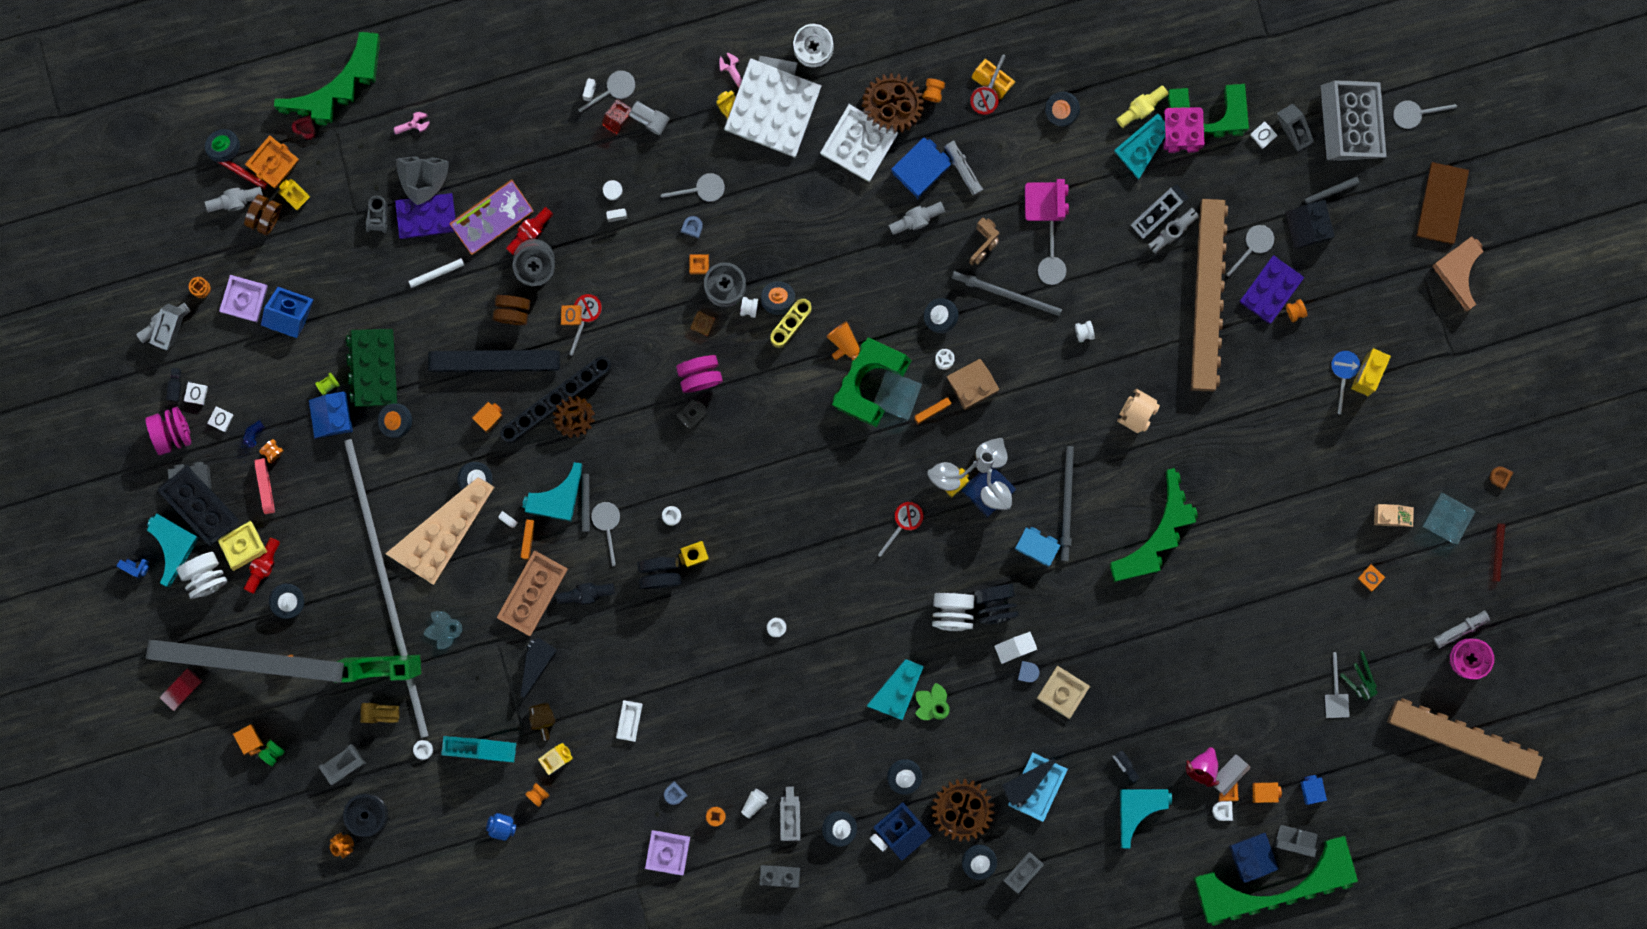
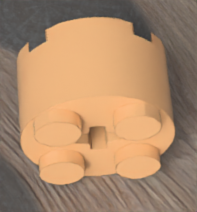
(1138, 411)

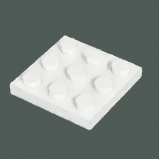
(858, 144)

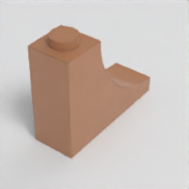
(1455, 270)

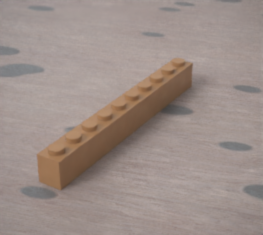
(1208, 292)

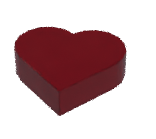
(304, 127)

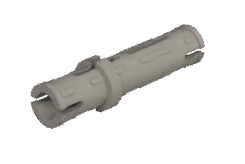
(963, 168)
(1465, 627)

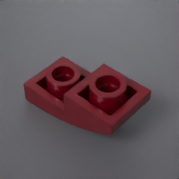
(180, 689)

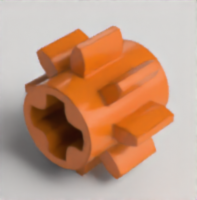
(341, 845)

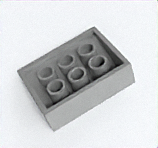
(1353, 120)

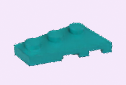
(1142, 145)
(897, 691)

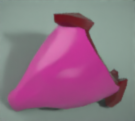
(1207, 766)

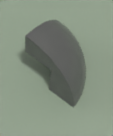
(421, 177)

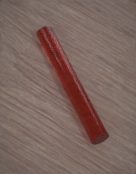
(1498, 552)

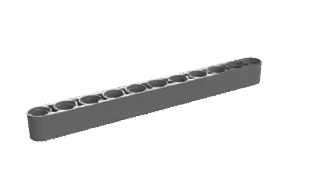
(245, 661)

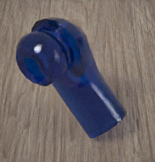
(250, 432)

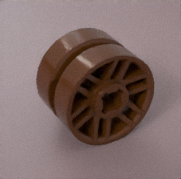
(262, 214)
(511, 310)

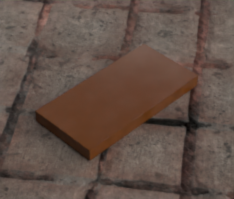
(1442, 203)

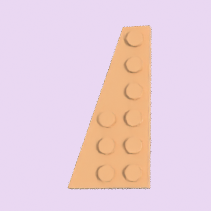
(437, 538)

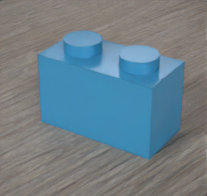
(1037, 546)

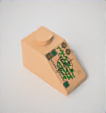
(1393, 515)

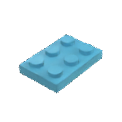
(1043, 796)

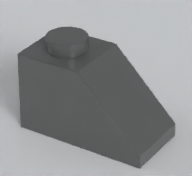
(1295, 127)

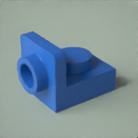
(130, 567)

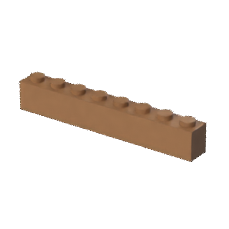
(1464, 739)

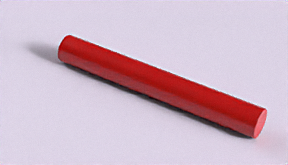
(245, 174)

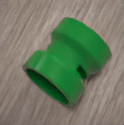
(275, 750)

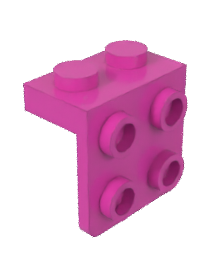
(1184, 129)
(1046, 201)

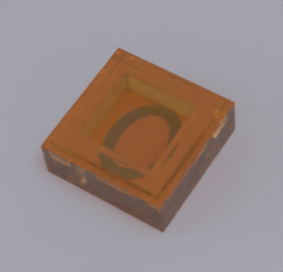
(702, 323)

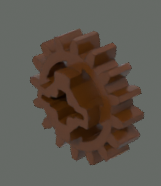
(573, 408)

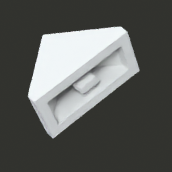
(1015, 647)

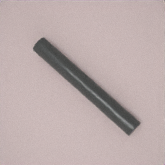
(1331, 191)
(585, 503)

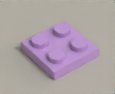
(243, 298)
(667, 852)

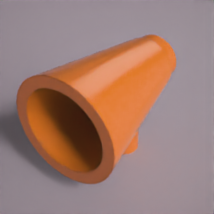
(845, 341)

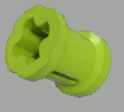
(327, 384)

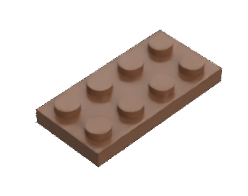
(532, 593)

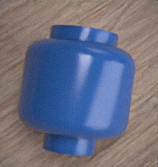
(500, 827)

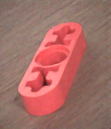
(264, 486)

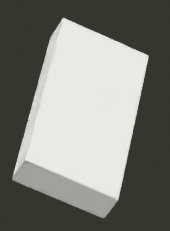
(629, 721)

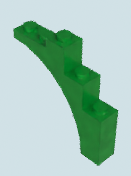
(342, 89)
(1175, 515)

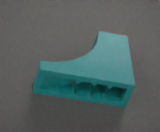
(558, 502)
(176, 544)
(478, 749)
(1136, 806)

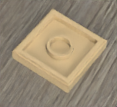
(1063, 692)

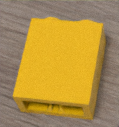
(1370, 372)

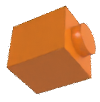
(488, 416)
(248, 740)
(1266, 792)

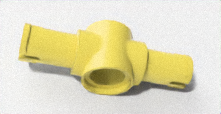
(1142, 106)

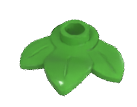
(930, 701)

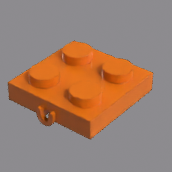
(272, 162)

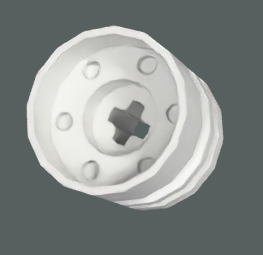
(819, 36)
(202, 576)
(953, 611)

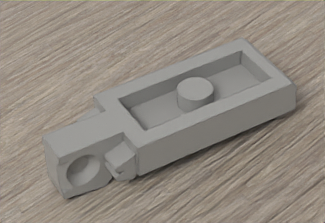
(790, 816)

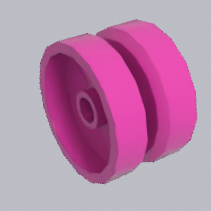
(699, 373)

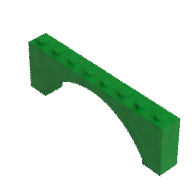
(1332, 871)

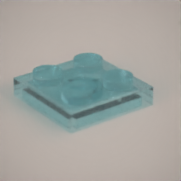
(897, 395)
(1449, 518)

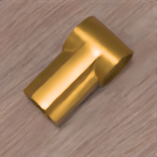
(379, 713)

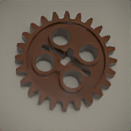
(898, 118)
(979, 816)

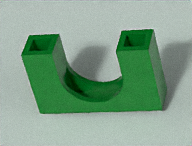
(1235, 116)
(871, 356)
(396, 667)

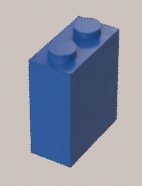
(921, 167)

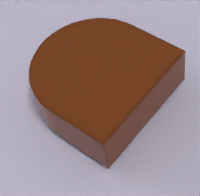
(1500, 477)

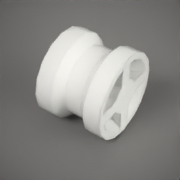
(749, 307)
(1084, 331)
(946, 356)

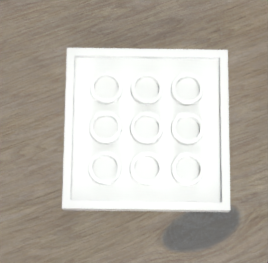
(772, 107)

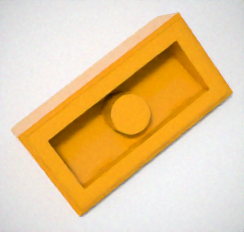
(984, 74)

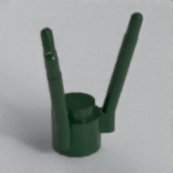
(1368, 687)

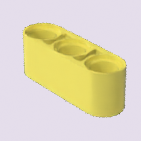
(794, 314)

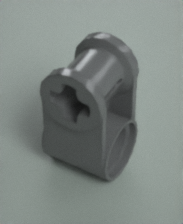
(376, 219)

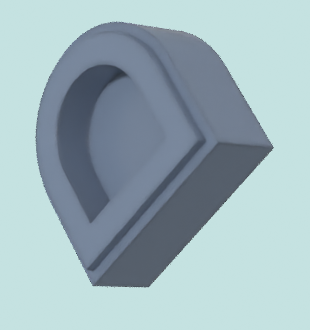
(692, 226)
(1028, 672)
(674, 794)

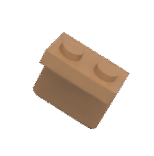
(988, 229)

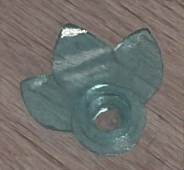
(440, 629)

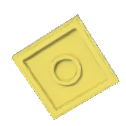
(242, 545)

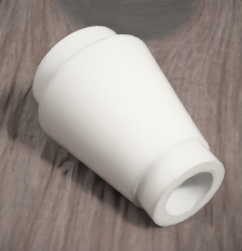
(754, 803)

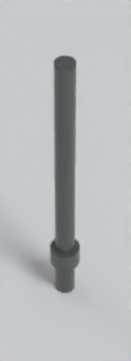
(972, 281)
(1065, 540)

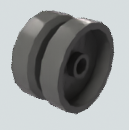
(530, 273)
(721, 274)

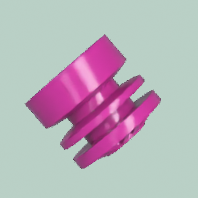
(168, 431)
(1480, 651)

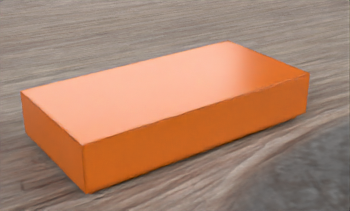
(933, 410)
(527, 539)

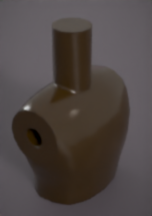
(541, 718)

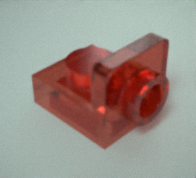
(616, 116)

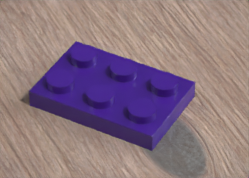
(426, 218)
(1271, 289)

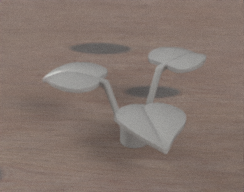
(989, 455)

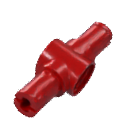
(530, 229)
(262, 566)

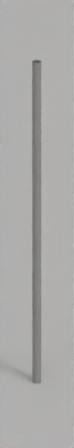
(384, 581)

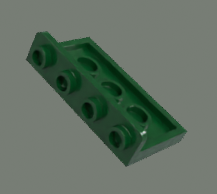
(371, 367)

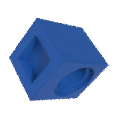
(1313, 790)

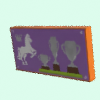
(491, 217)

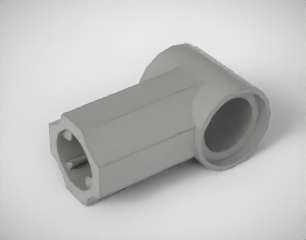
(654, 120)

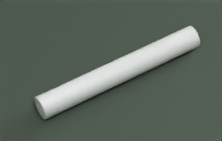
(435, 273)

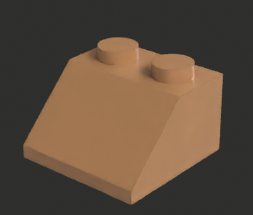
(973, 384)

